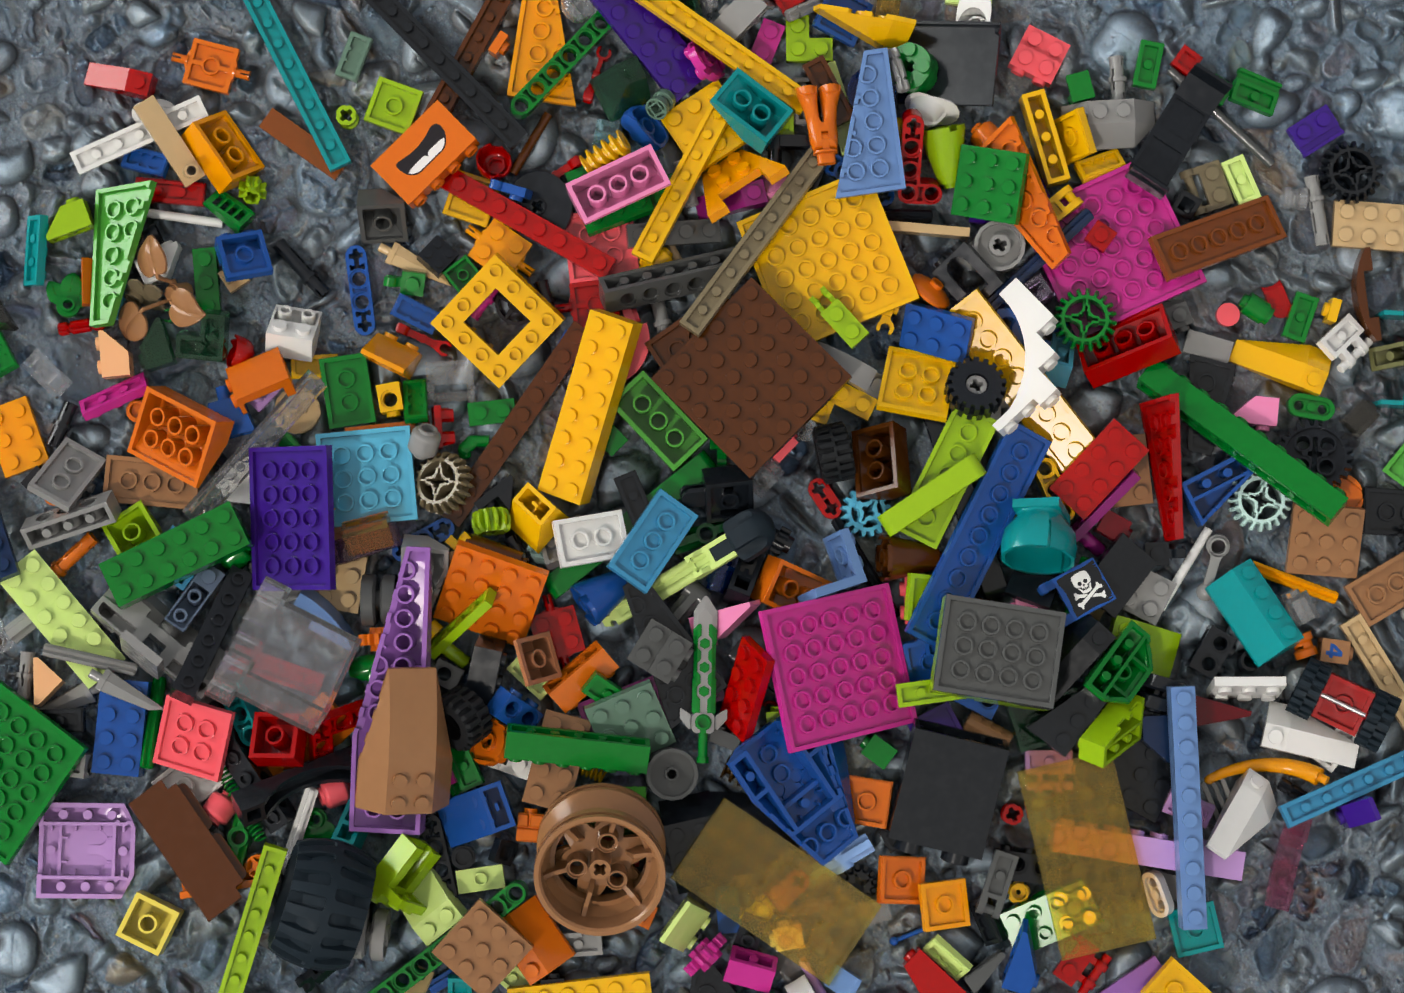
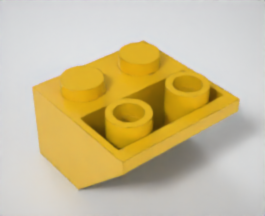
(532, 517)

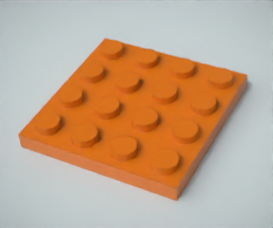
(516, 584)

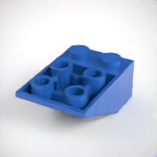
(477, 814)

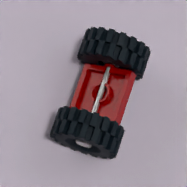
(1343, 704)

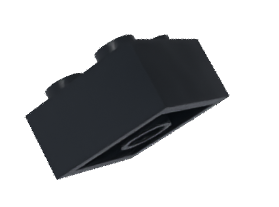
(437, 256)

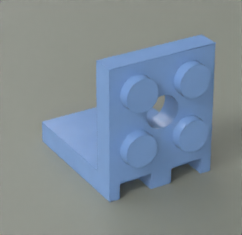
(845, 563)

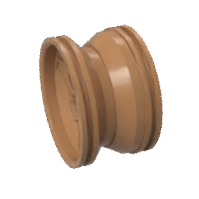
(584, 907)

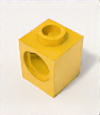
(383, 391)

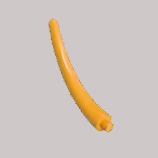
(1292, 767)

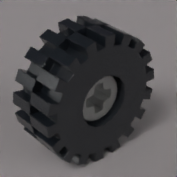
(967, 399)

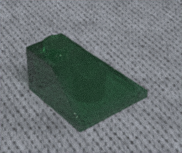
(621, 88)

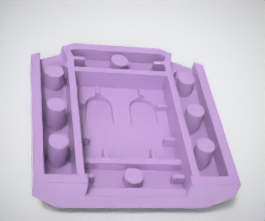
(85, 851)

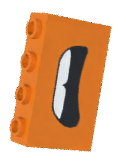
(425, 155)

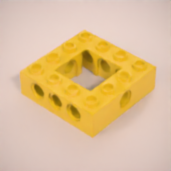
(501, 276)

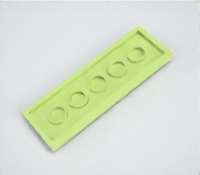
(58, 613)

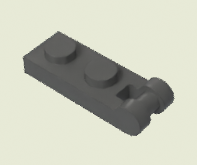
(997, 883)

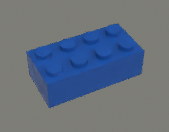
(120, 734)

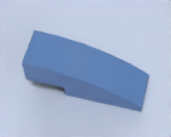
(319, 606)

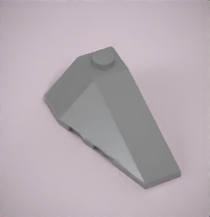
(439, 559)

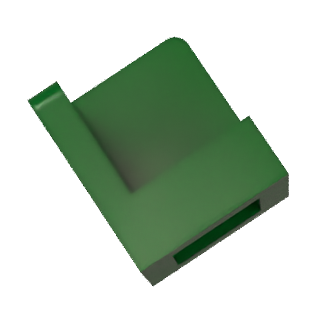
(1080, 87)

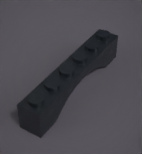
(259, 799)

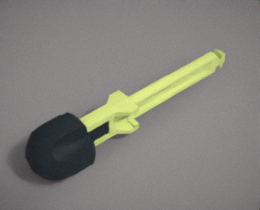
(745, 536)

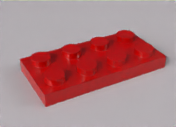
(1099, 468)
(747, 688)

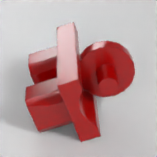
(440, 416)

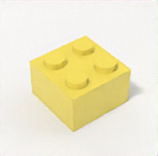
(149, 922)

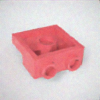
(1038, 56)

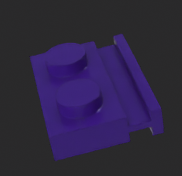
(1314, 131)

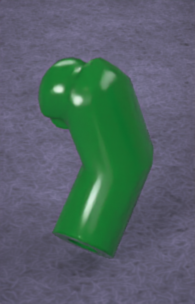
(471, 443)

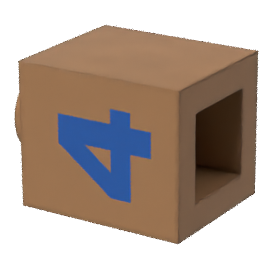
(1334, 651)

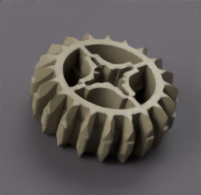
(446, 495)

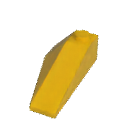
(877, 31)
(1289, 364)

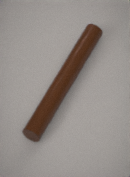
(531, 142)

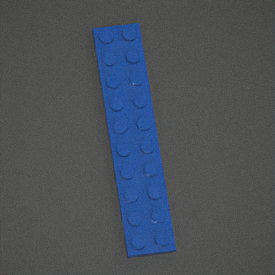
(980, 528)

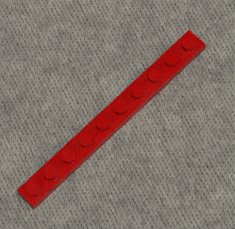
(529, 224)

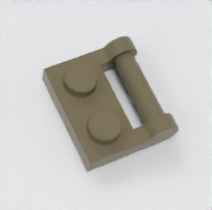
(1213, 185)

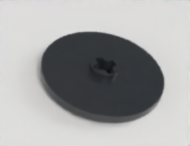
(553, 194)

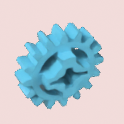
(857, 506)

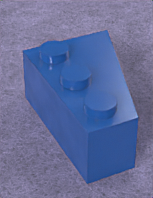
(1211, 487)

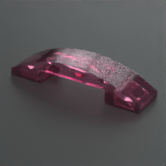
(1285, 865)

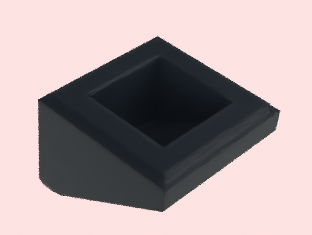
(1185, 203)

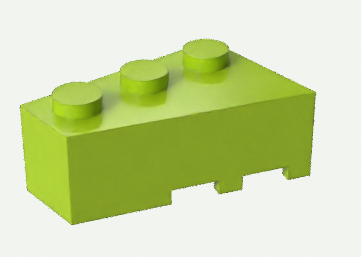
(1112, 732)

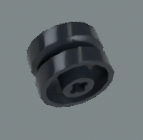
(1155, 692)

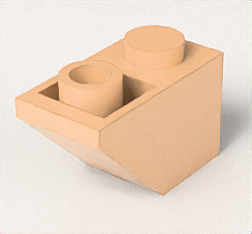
(114, 358)

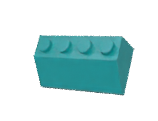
(1254, 613)

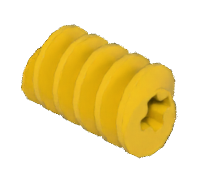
(608, 153)

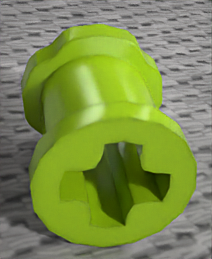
(349, 110)

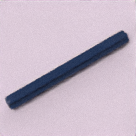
(1036, 260)

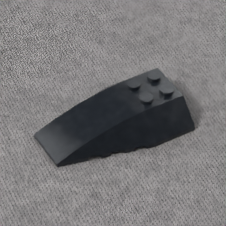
(688, 816)

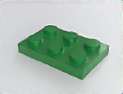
(348, 391)

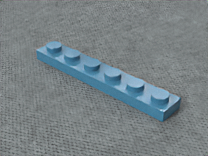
(1343, 790)

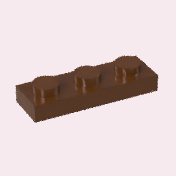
(819, 74)

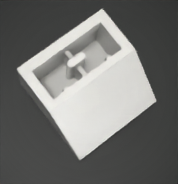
(294, 332)

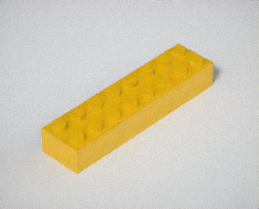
(589, 406)

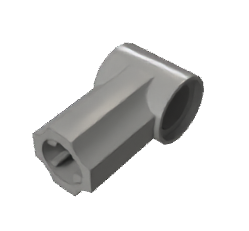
(20, 628)

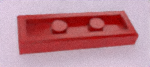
(175, 193)

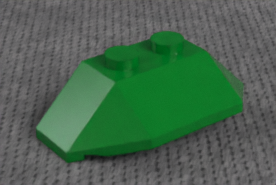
(1122, 666)

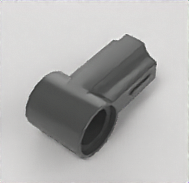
(688, 601)

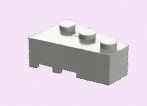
(740, 16)

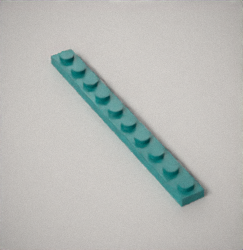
(298, 84)

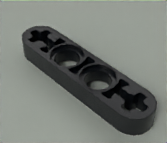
(445, 854)

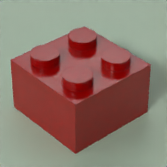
(276, 742)

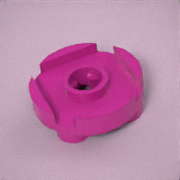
(706, 64)

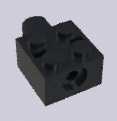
(721, 494)

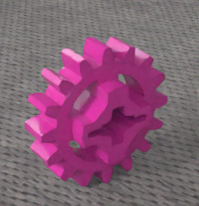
(705, 954)

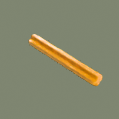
(1295, 582)

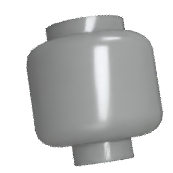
(424, 441)

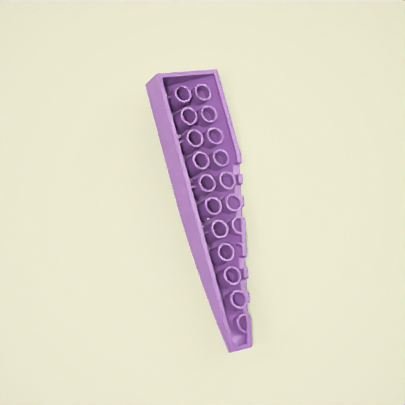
(402, 644)

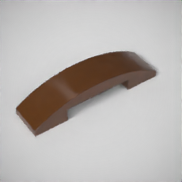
(1359, 296)

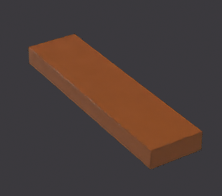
(296, 140)

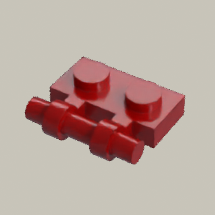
(1072, 969)

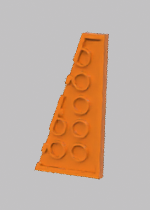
(1037, 216)

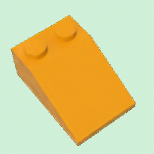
(392, 355)

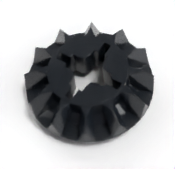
(863, 873)

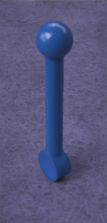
(894, 940)

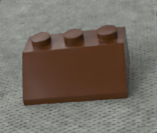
(881, 462)

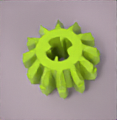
(491, 521)

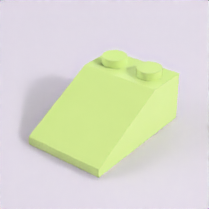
(441, 912)
(684, 925)

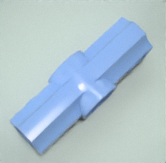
(852, 853)

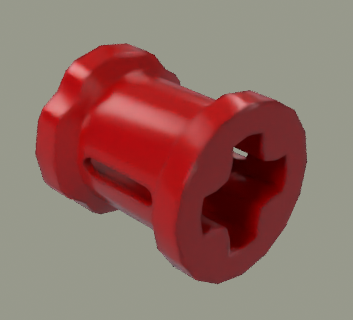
(1018, 816)

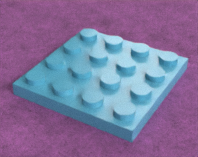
(372, 473)

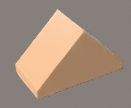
(45, 682)

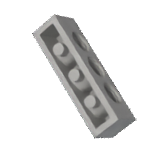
(59, 525)

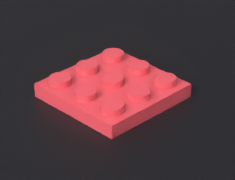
(610, 242)
(194, 738)

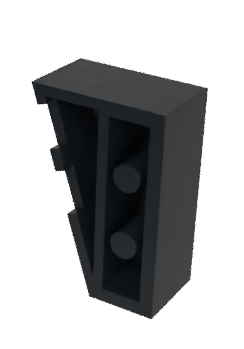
(486, 667)
(1067, 721)

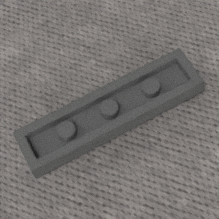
(683, 233)

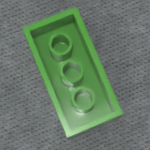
(659, 422)

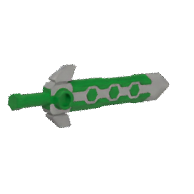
(704, 681)

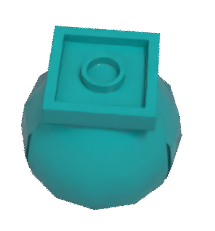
(1039, 537)

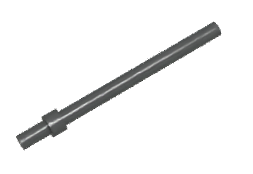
(1230, 126)

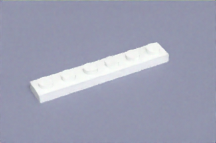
(134, 137)

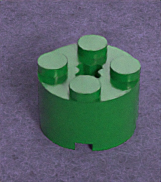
(924, 65)

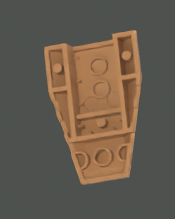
(407, 747)

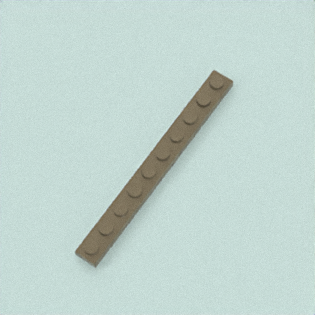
(752, 244)

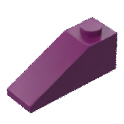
(747, 198)

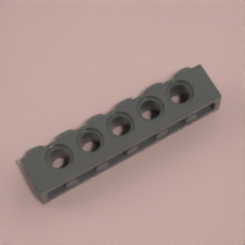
(659, 281)

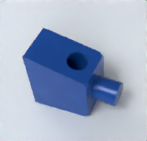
(243, 424)

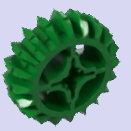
(1095, 320)

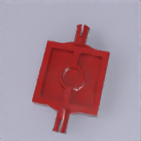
(582, 299)
(563, 627)

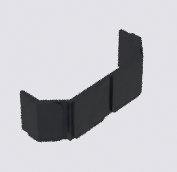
(1177, 130)

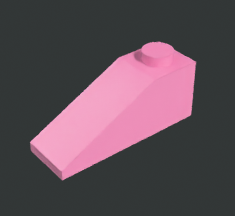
(731, 618)

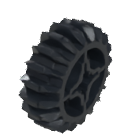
(1351, 182)

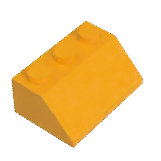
(221, 151)

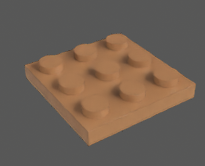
(1324, 549)
(482, 948)

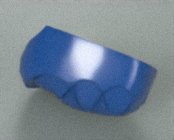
(644, 128)

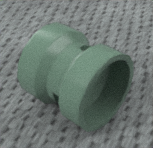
(660, 104)

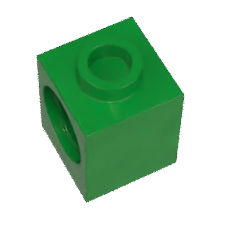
(877, 750)

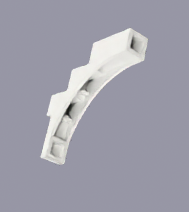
(1035, 387)

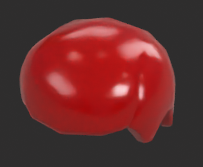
(493, 162)
(240, 351)

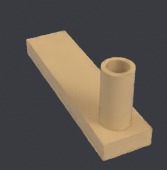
(169, 141)
(930, 230)

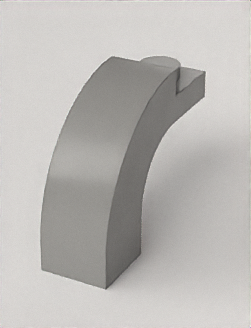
(863, 376)

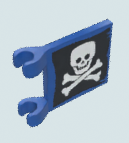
(1081, 590)

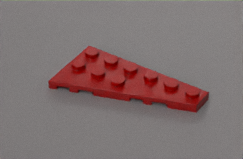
(1162, 434)

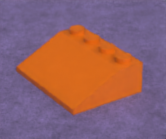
(179, 435)

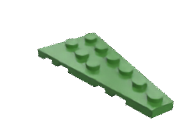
(117, 232)

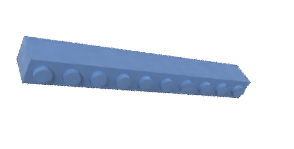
(1186, 807)

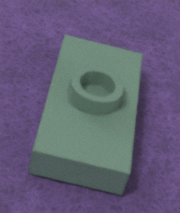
(354, 57)

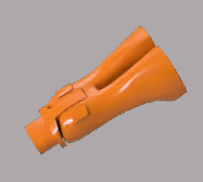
(824, 133)

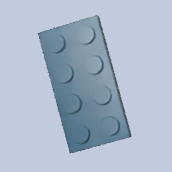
(652, 541)

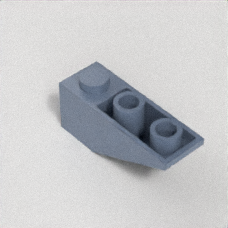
(195, 598)

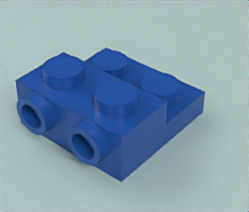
(243, 255)

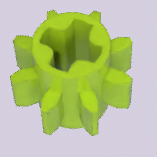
(252, 190)

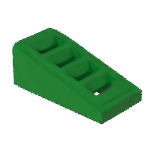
(230, 220)

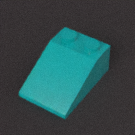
(751, 110)

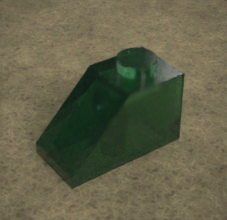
(157, 348)

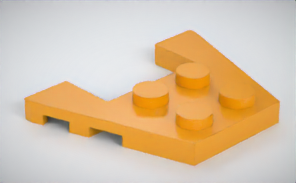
(733, 174)

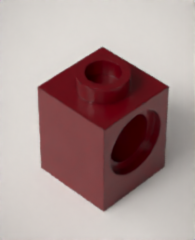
(1112, 525)

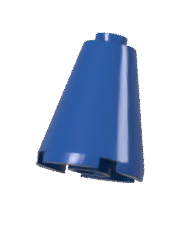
(598, 595)

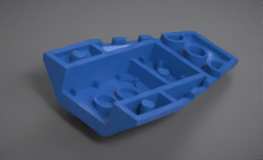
(795, 791)

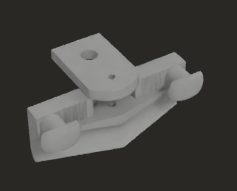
(144, 621)

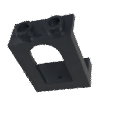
(967, 252)

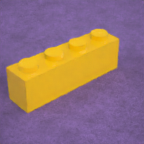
(1044, 138)

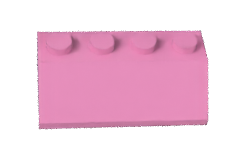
(617, 184)

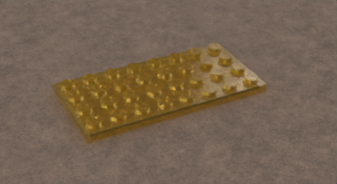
(1086, 857)
(776, 891)

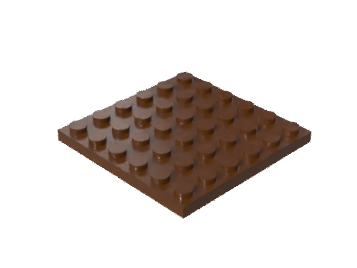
(751, 378)

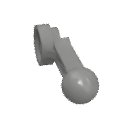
(1215, 558)

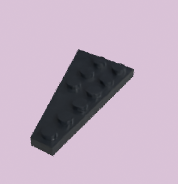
(677, 693)

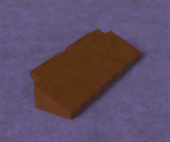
(195, 855)

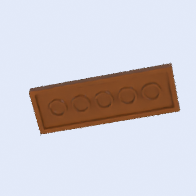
(1217, 238)

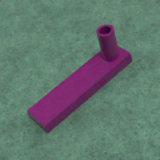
(1082, 527)

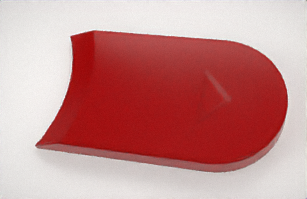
(1278, 299)

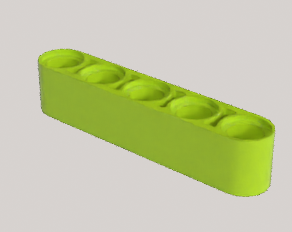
(932, 495)

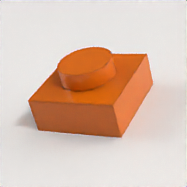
(499, 45)

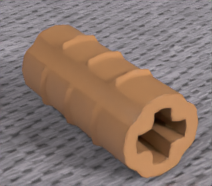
(979, 724)

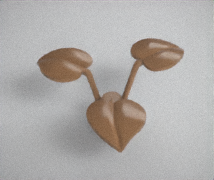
(184, 307)

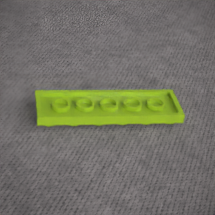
(955, 443)

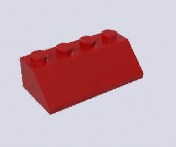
(1136, 344)

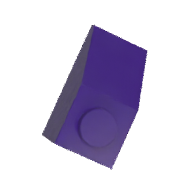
(1357, 812)

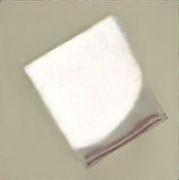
(284, 660)

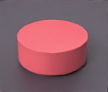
(1227, 314)

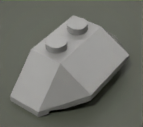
(1117, 121)

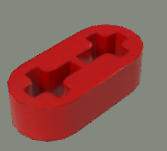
(819, 502)

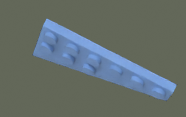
(872, 146)

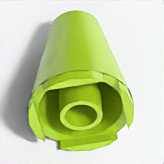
(943, 151)

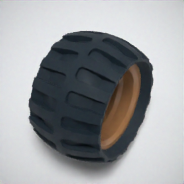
(322, 904)

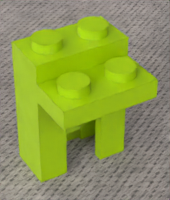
(402, 873)

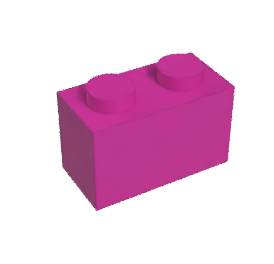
(750, 969)

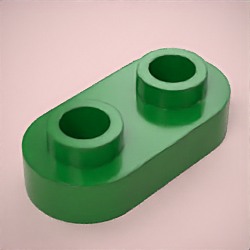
(1310, 407)

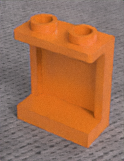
(258, 378)

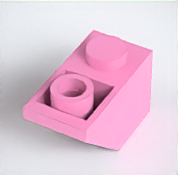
(1260, 412)

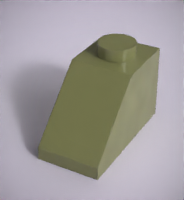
(1387, 356)

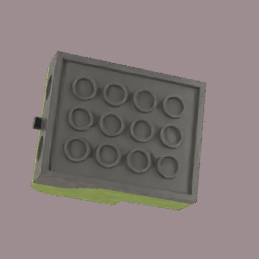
(997, 653)

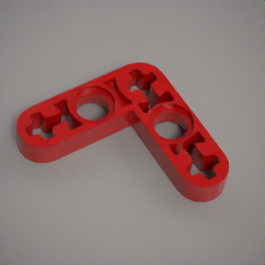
(330, 726)

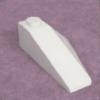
(1306, 737)
(1243, 815)

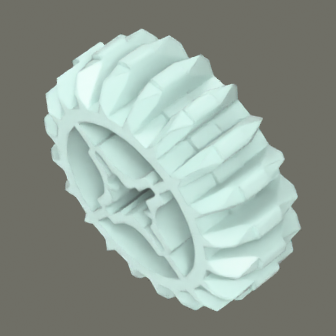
(1253, 520)

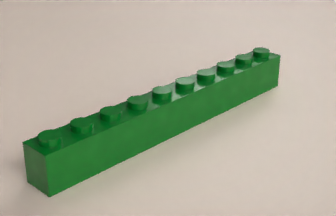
(1245, 444)

